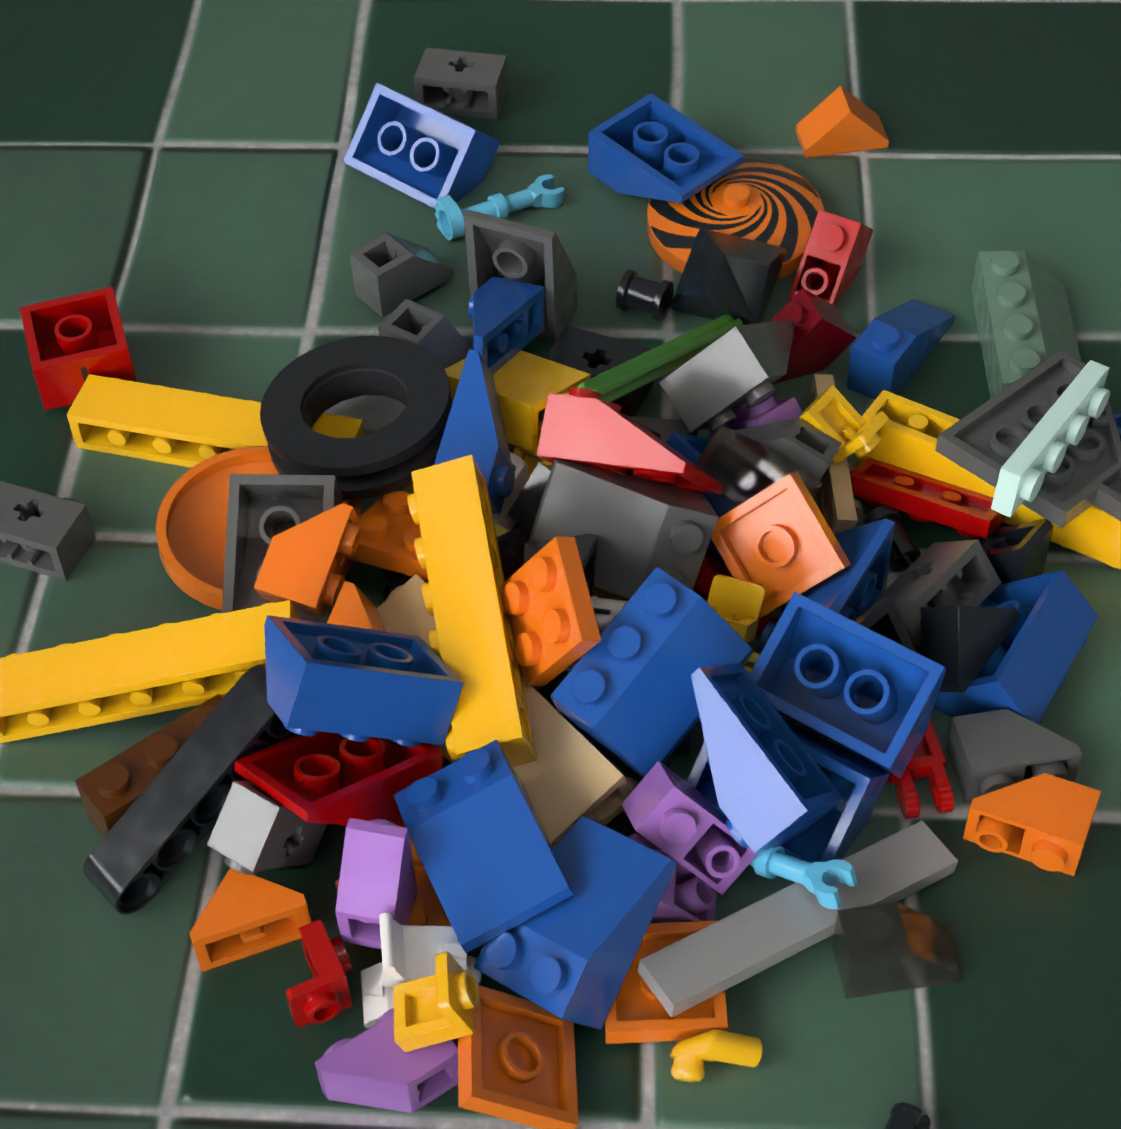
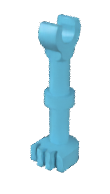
(538, 195)
(814, 876)

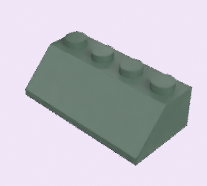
(1018, 316)

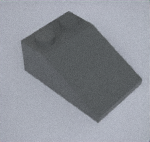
(523, 255)
(729, 374)
(258, 511)
(635, 521)

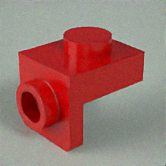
(328, 991)

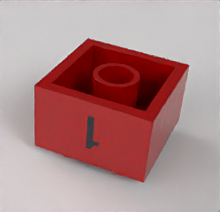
(75, 339)

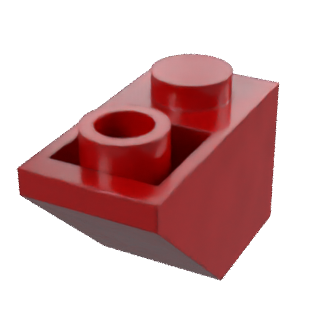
(831, 257)

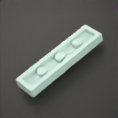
(1048, 441)

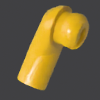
(713, 1046)

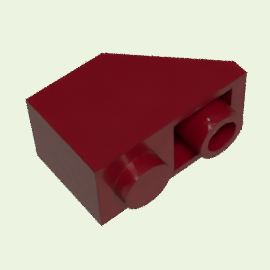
(817, 336)

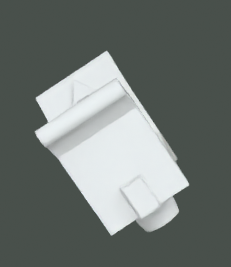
(406, 956)

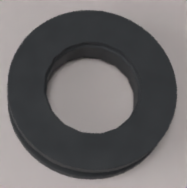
(351, 369)

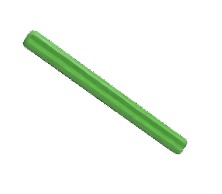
(658, 361)

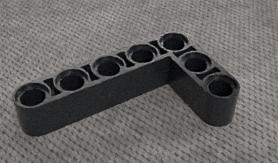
(184, 797)

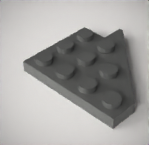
(998, 427)

